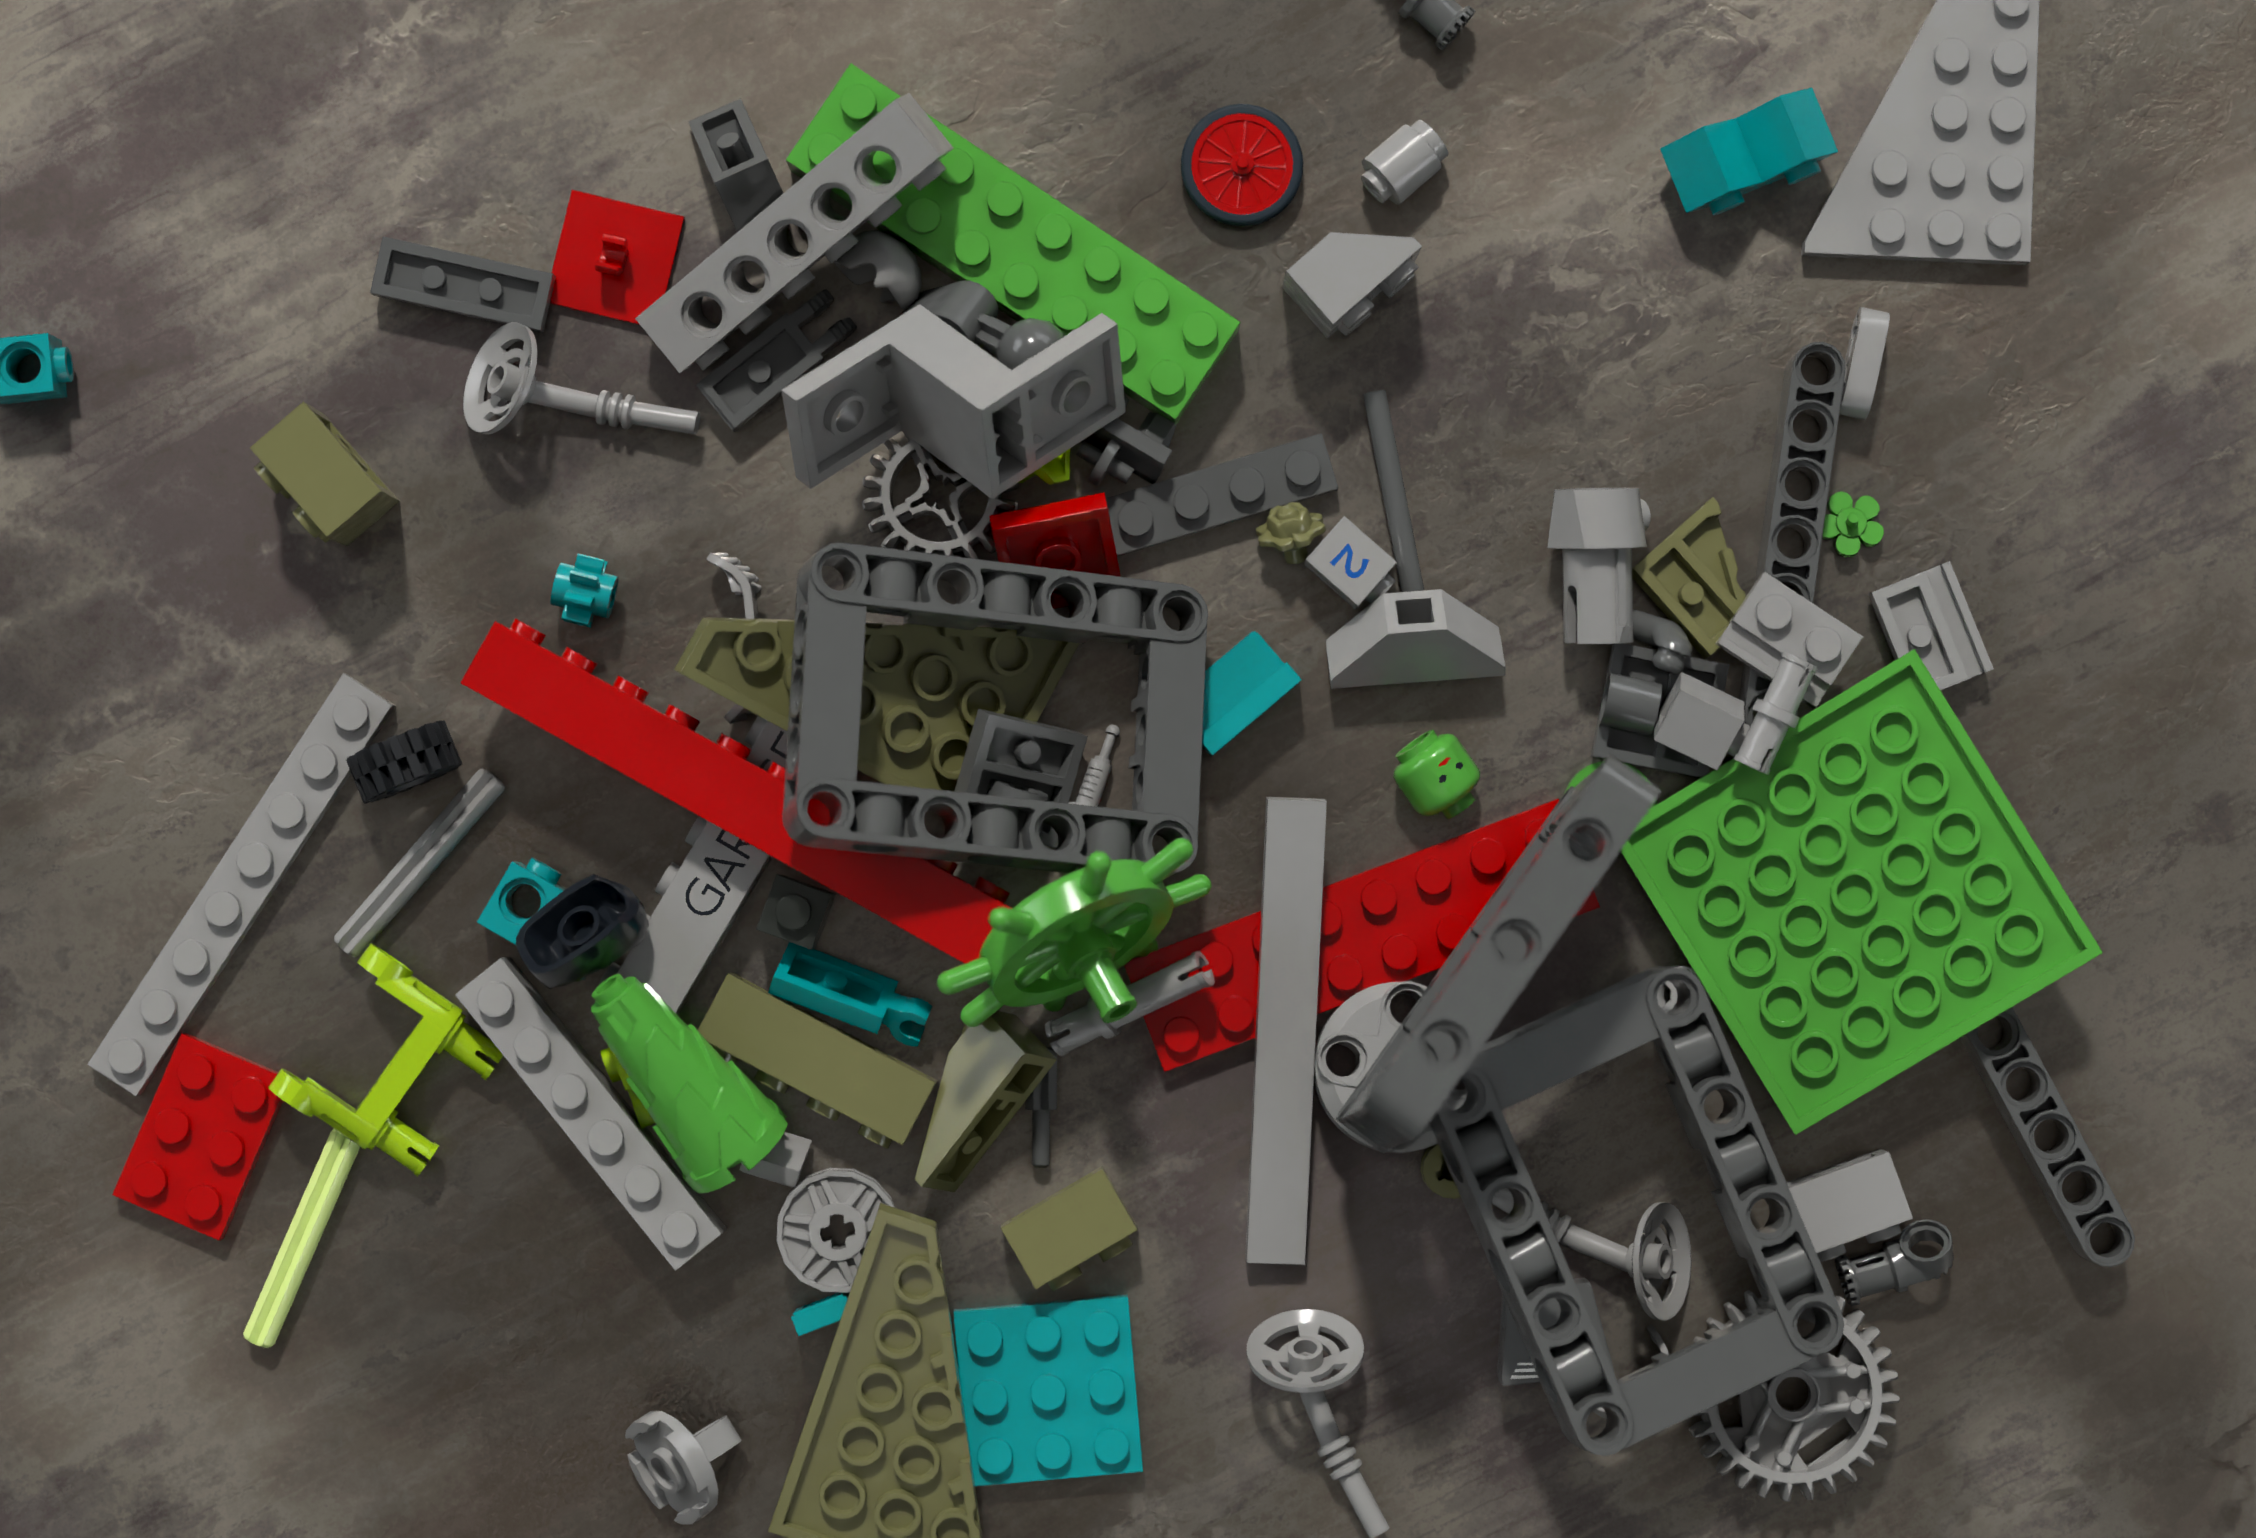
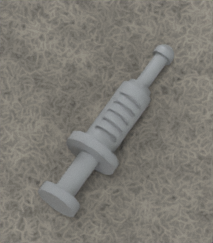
(1097, 772)

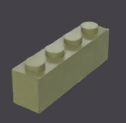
(816, 1059)

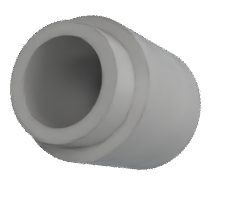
(1403, 162)

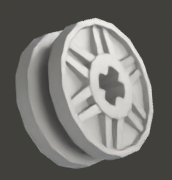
(810, 1208)

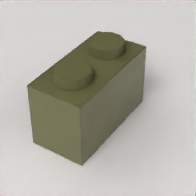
(1070, 1229)

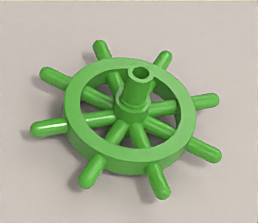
(1077, 936)

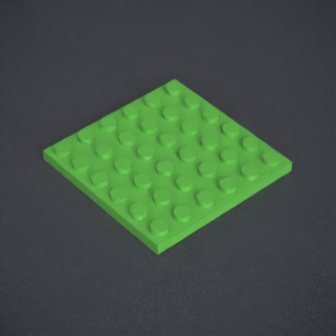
(1857, 893)

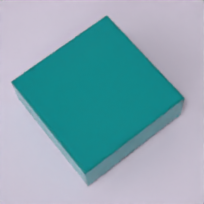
(819, 1313)

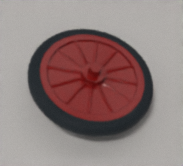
(1242, 164)

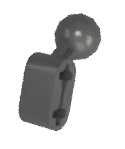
(974, 314)

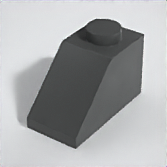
(736, 162)

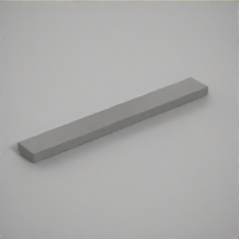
(1285, 1030)

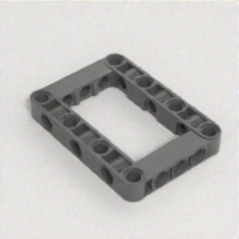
(1005, 596)
(1488, 963)
(1741, 1167)

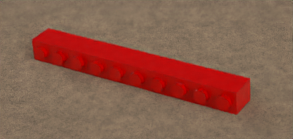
(721, 785)

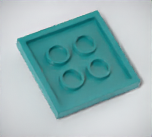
(1049, 1389)

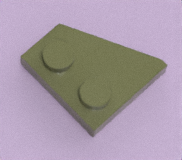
(1694, 578)

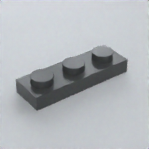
(462, 284)

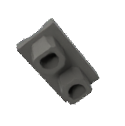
(1125, 450)

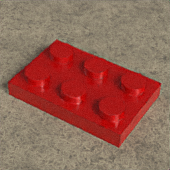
(200, 1137)

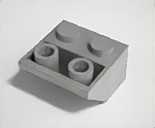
(1346, 273)

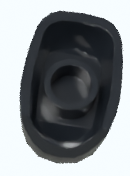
(581, 931)

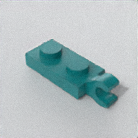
(848, 993)

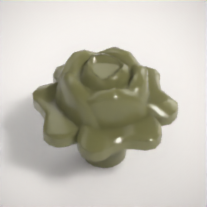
(1290, 530)

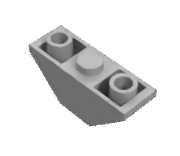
(1414, 641)

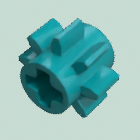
(584, 590)

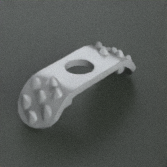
(744, 585)

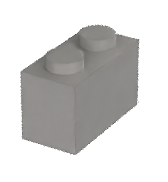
(1851, 1202)

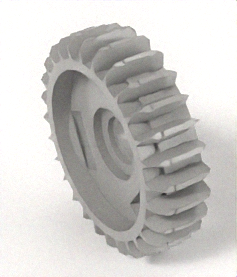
(1771, 1436)

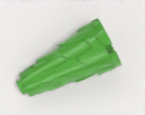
(701, 1104)

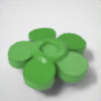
(1851, 523)

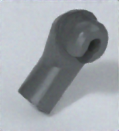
(1667, 636)

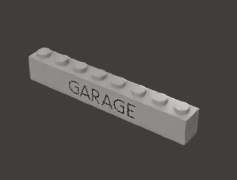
(701, 895)

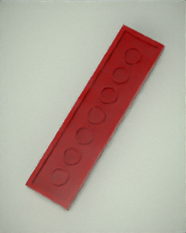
(1373, 932)

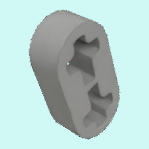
(1863, 361)

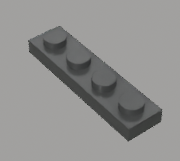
(1220, 494)

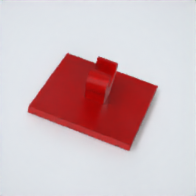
(613, 256)

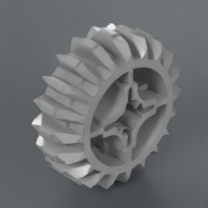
(895, 516)

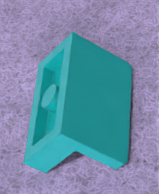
(1242, 689)

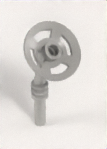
(519, 386)
(1643, 1260)
(1304, 1375)

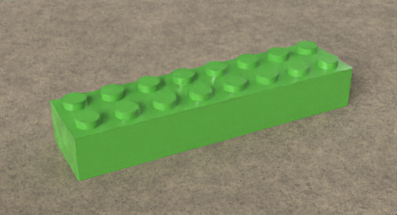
(1034, 253)

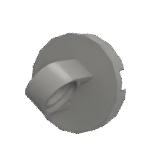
(676, 1465)

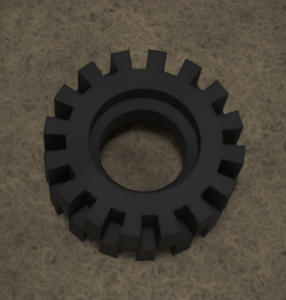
(404, 761)

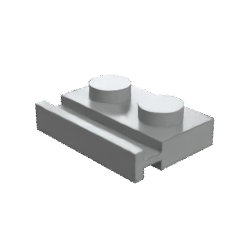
(1935, 620)
(1780, 621)

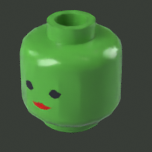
(1436, 774)

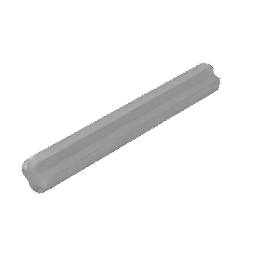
(419, 862)

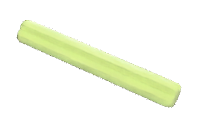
(301, 1240)

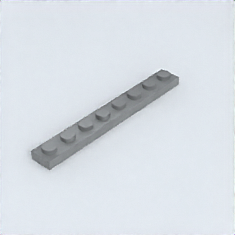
(240, 886)

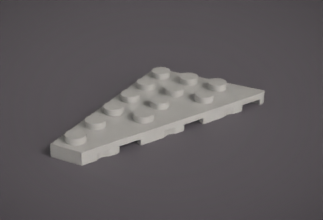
(1947, 149)

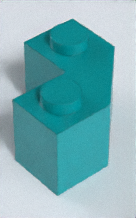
(1750, 151)

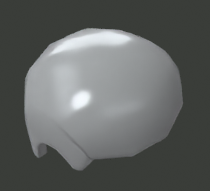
(887, 262)

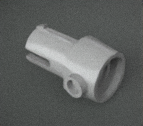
(1596, 541)

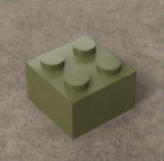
(323, 474)

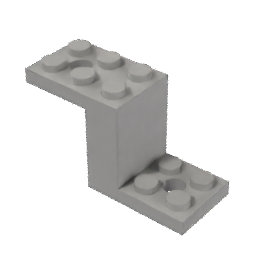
(954, 400)

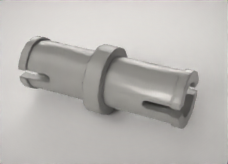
(1776, 713)

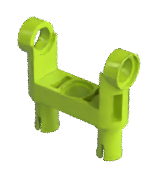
(375, 1118)

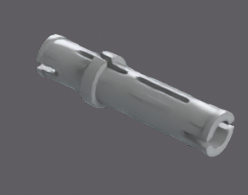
(1149, 992)

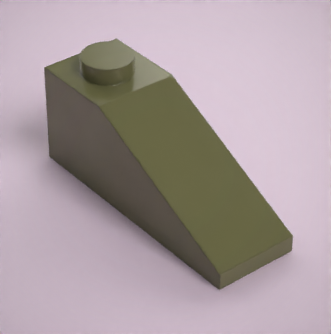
(980, 1091)

